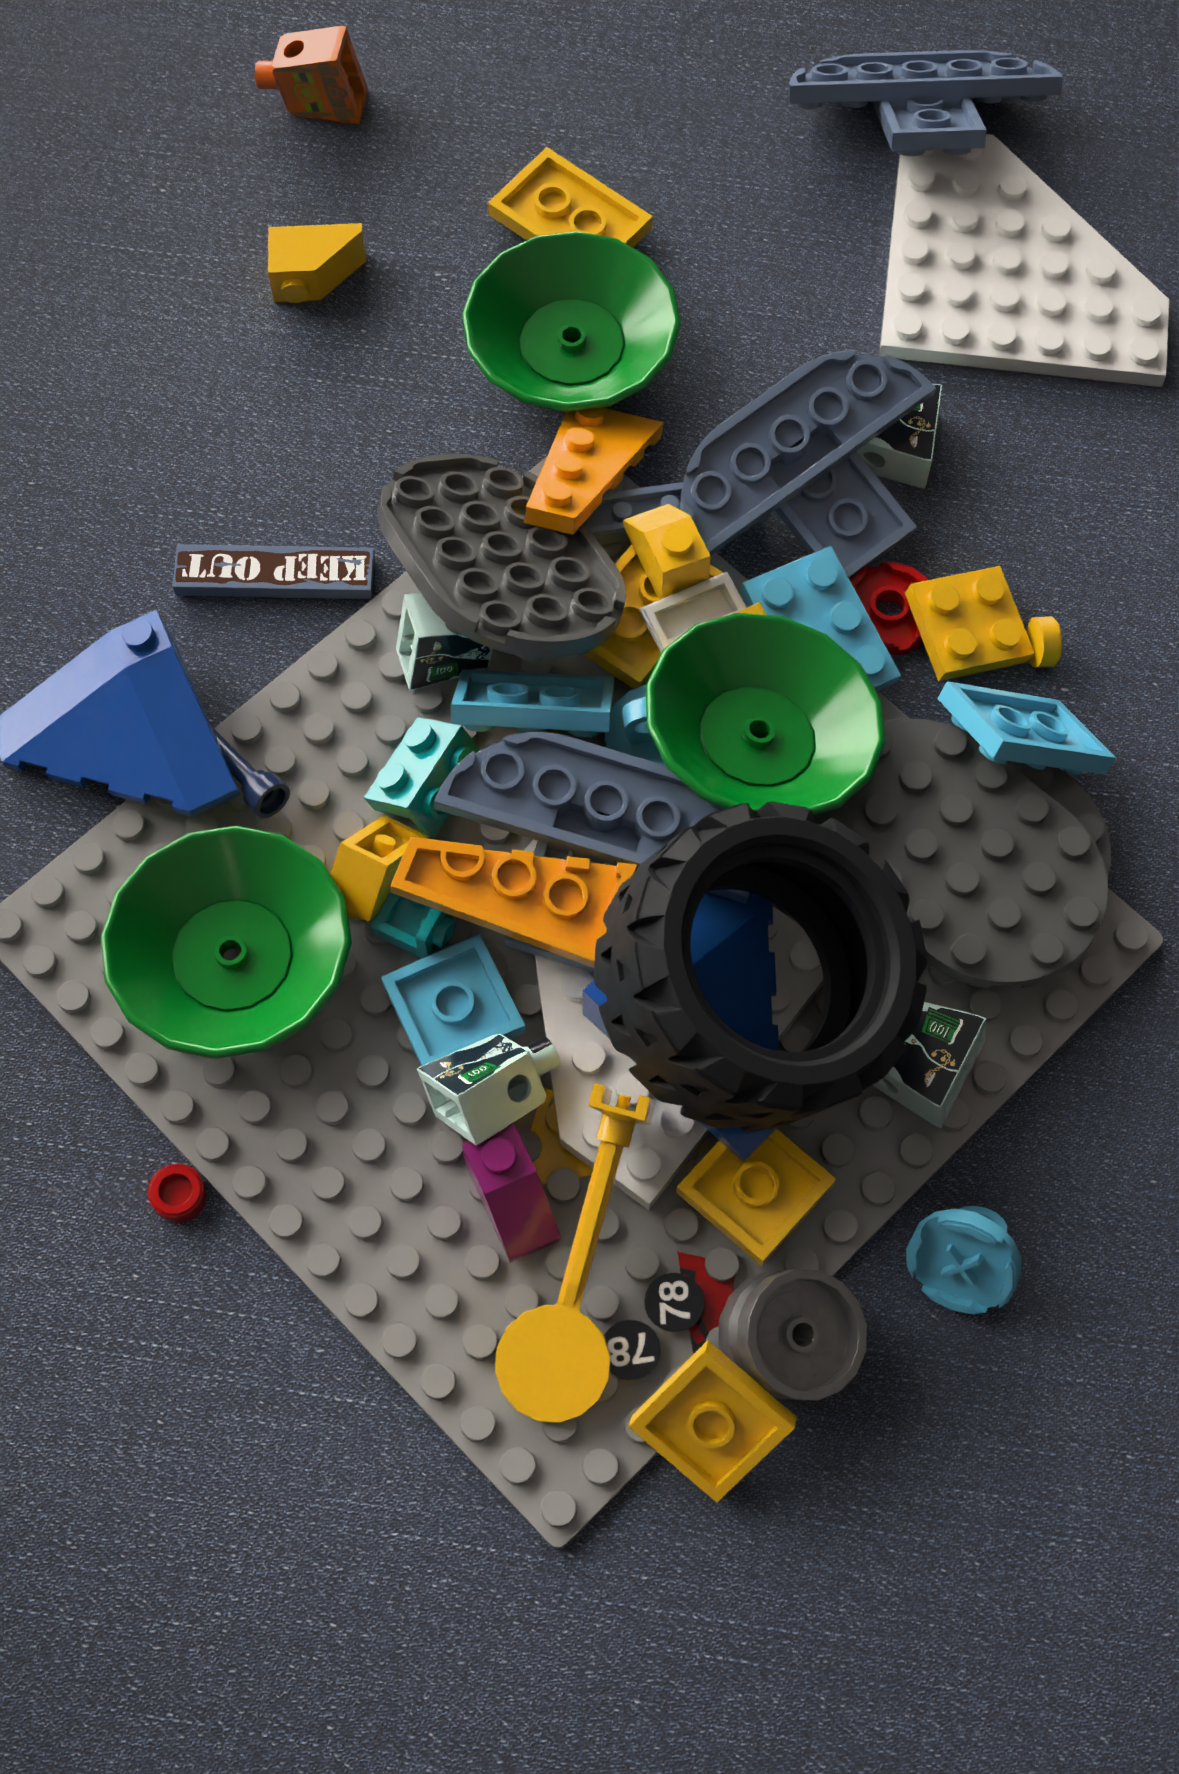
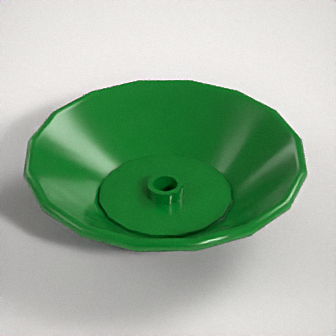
(571, 291)
(770, 680)
(218, 895)

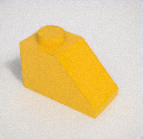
(312, 259)
(669, 549)
(368, 865)

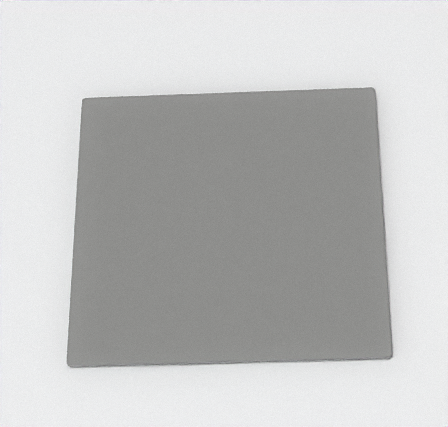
(357, 1177)

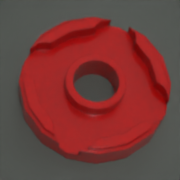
(890, 583)

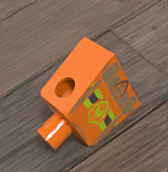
(317, 75)

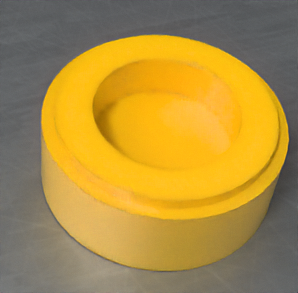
(1046, 641)

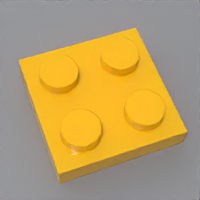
(969, 623)
(758, 1199)
(712, 1421)

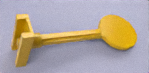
(554, 1355)

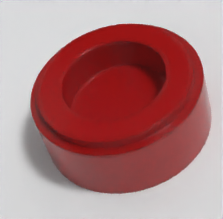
(177, 1193)

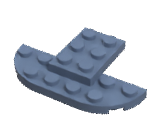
(925, 94)
(800, 458)
(574, 803)

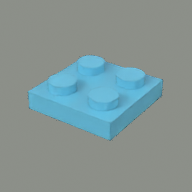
(452, 1000)

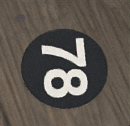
(674, 1302)
(632, 1349)

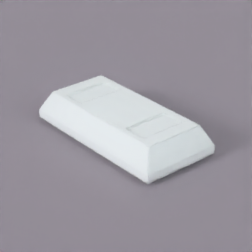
(700, 603)

